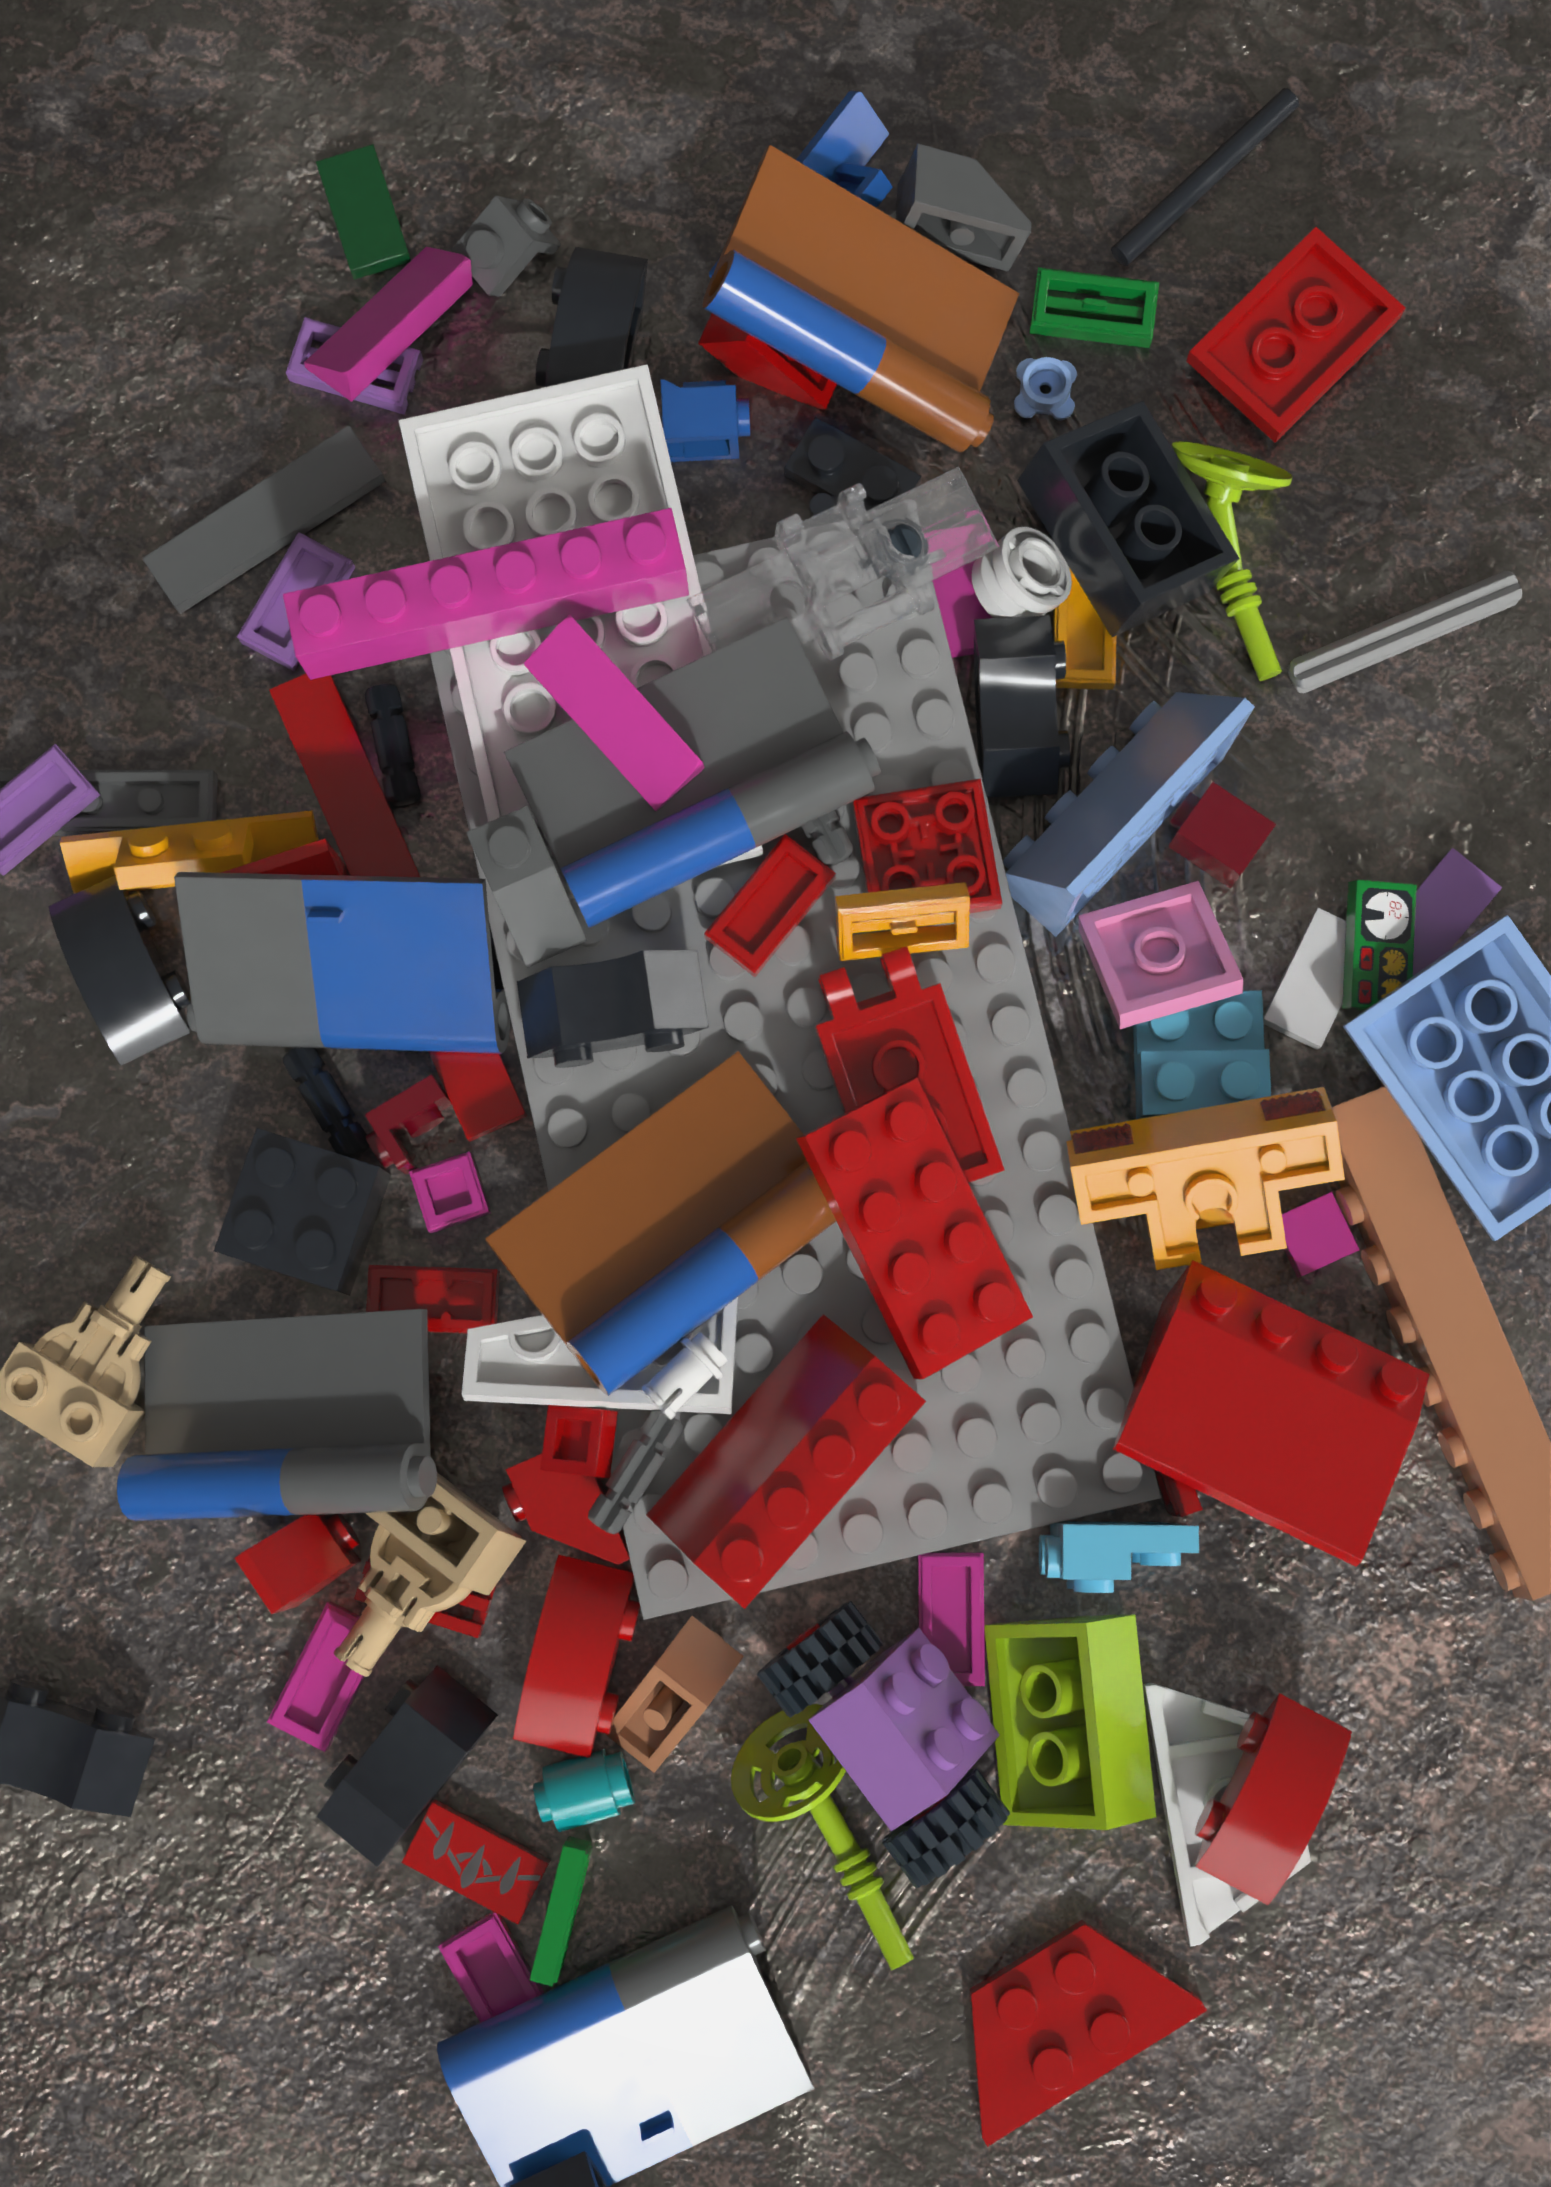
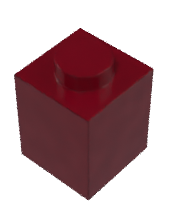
(1219, 833)

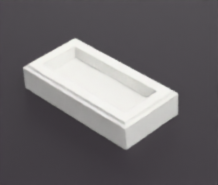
(1312, 983)

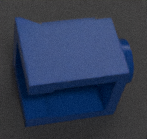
(703, 420)

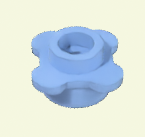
(1045, 371)

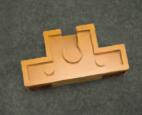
(1207, 1170)

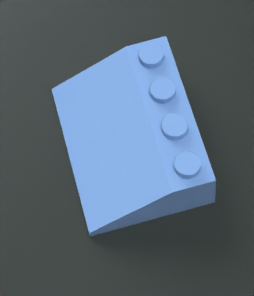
(1122, 805)
(1472, 1069)

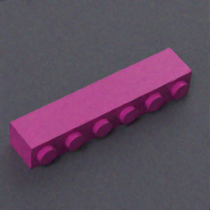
(486, 594)

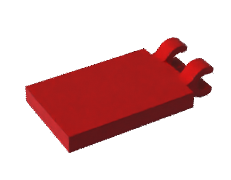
(904, 1038)

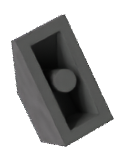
(960, 208)
(526, 886)

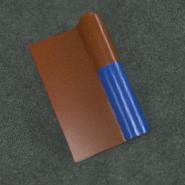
(862, 300)
(667, 1224)

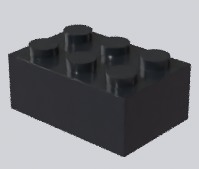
(1127, 518)

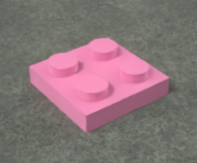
(1160, 954)

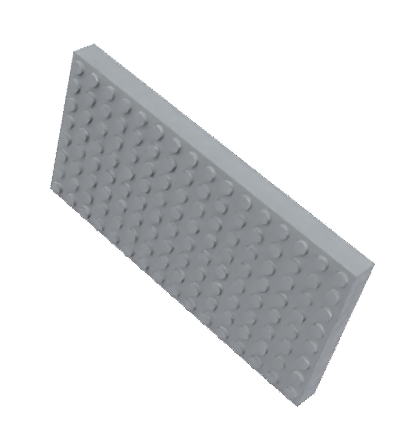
(1015, 1426)

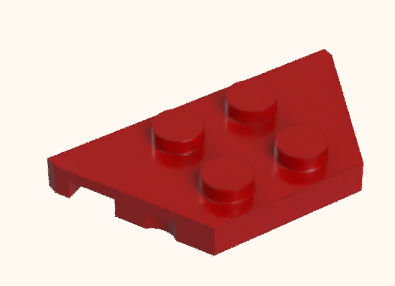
(1064, 2022)

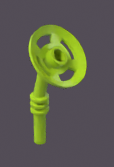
(1226, 477)
(814, 1784)

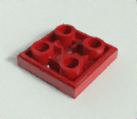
(929, 840)

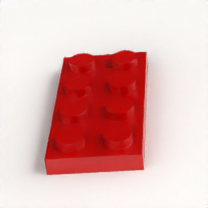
(915, 1228)

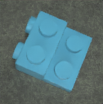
(1202, 1057)
(1100, 1552)

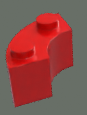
(574, 1657)
(1272, 1799)

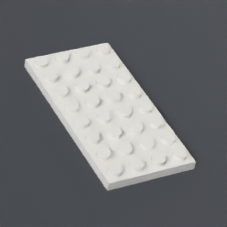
(532, 471)

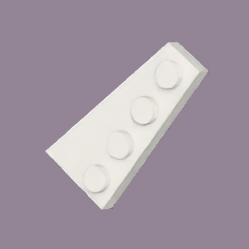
(532, 1365)

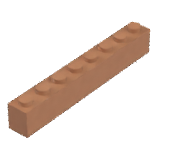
(1452, 1335)

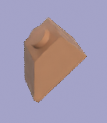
(674, 1694)

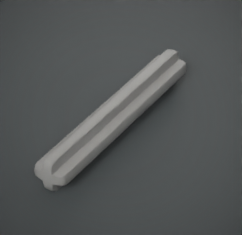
(1404, 631)

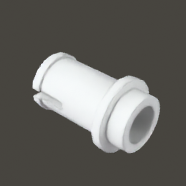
(684, 1374)

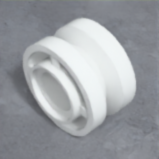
(1022, 575)

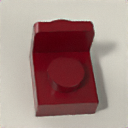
(410, 1111)

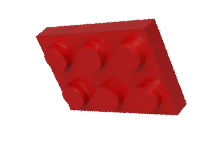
(1295, 334)

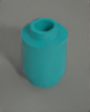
(584, 1790)

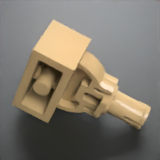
(86, 1373)
(425, 1566)

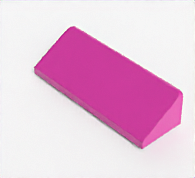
(391, 321)
(613, 713)

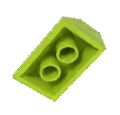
(1070, 1722)

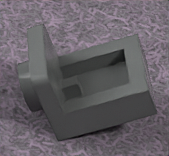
(505, 242)

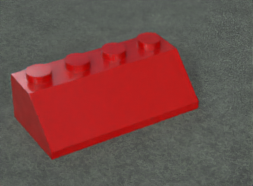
(785, 1460)

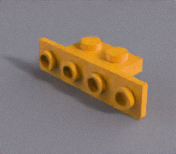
(156, 854)

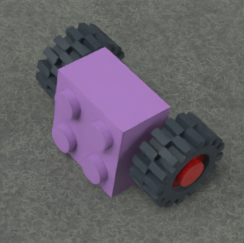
(899, 1733)

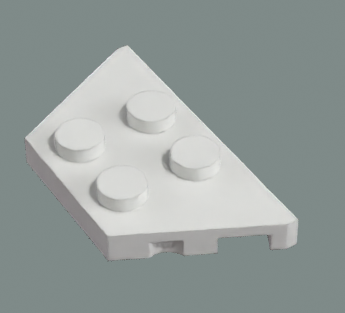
(1194, 1763)

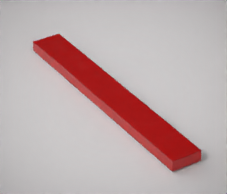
(375, 847)

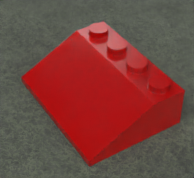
(1272, 1412)

